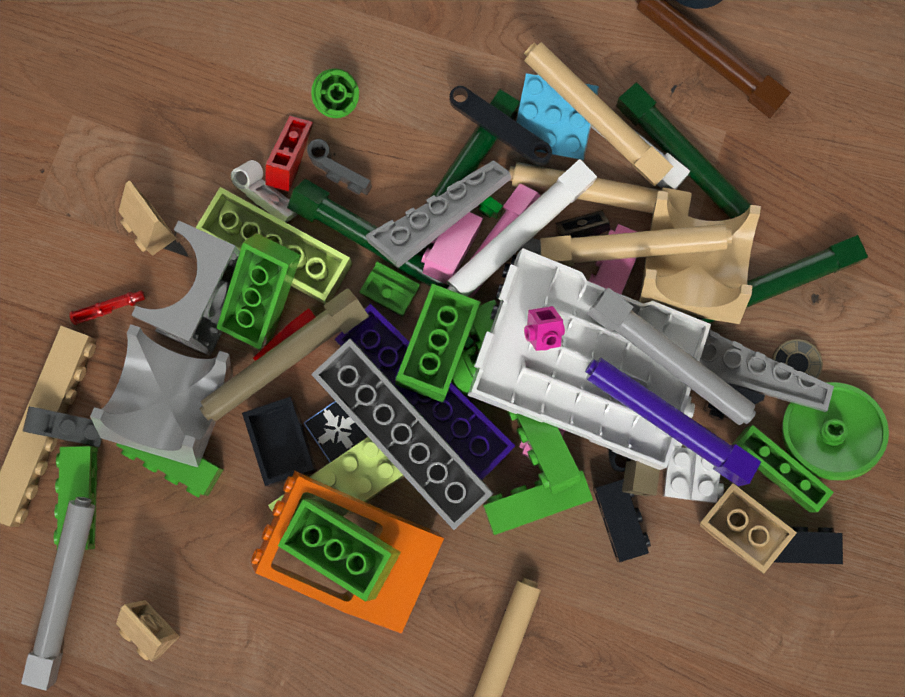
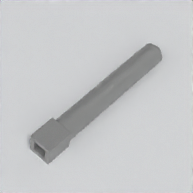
(617, 315)
(45, 659)

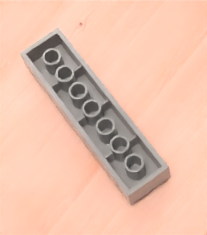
(402, 434)

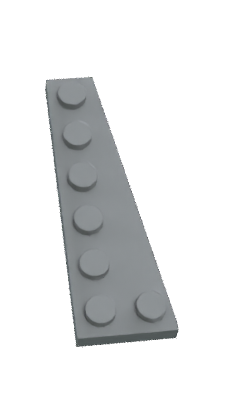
(419, 227)
(763, 375)

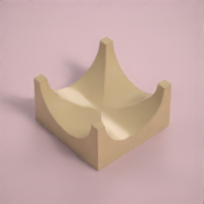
(701, 282)

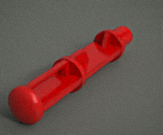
(105, 307)

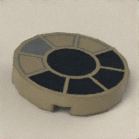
(801, 356)

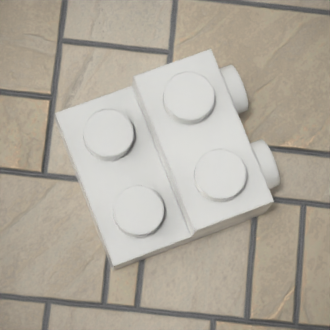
(691, 477)

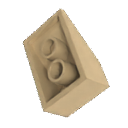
(144, 221)
(747, 528)
(146, 629)

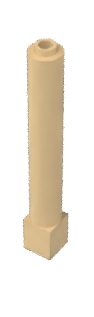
(597, 113)
(602, 190)
(635, 244)
(508, 639)

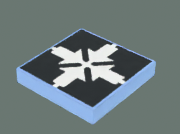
(334, 431)

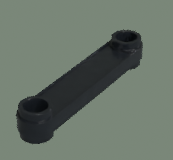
(500, 125)

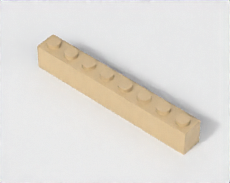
(30, 451)

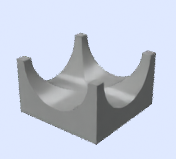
(196, 315)
(160, 400)

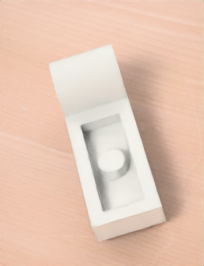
(249, 180)

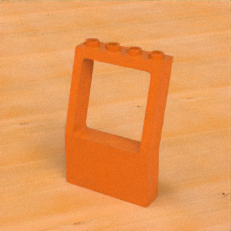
(403, 585)

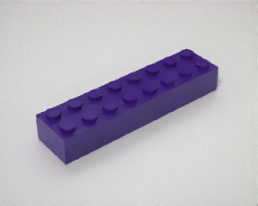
(455, 418)

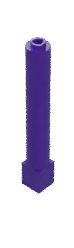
(727, 459)

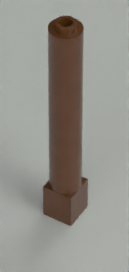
(762, 91)

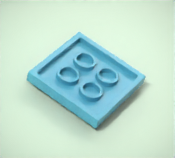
(553, 118)

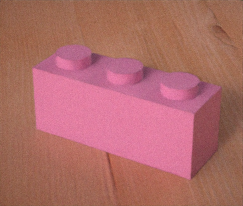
(451, 248)

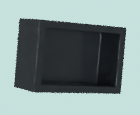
(279, 441)

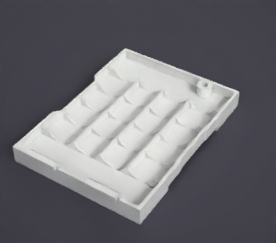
(554, 383)

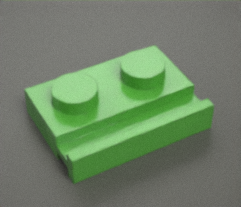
(389, 289)

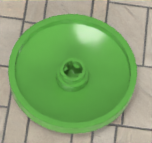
(840, 441)

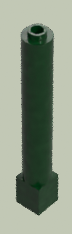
(641, 111)
(476, 147)
(313, 203)
(828, 261)

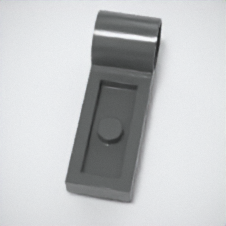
(336, 171)
(61, 426)

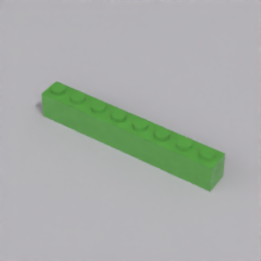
(544, 440)

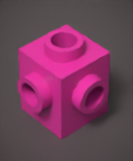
(544, 328)

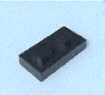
(584, 225)

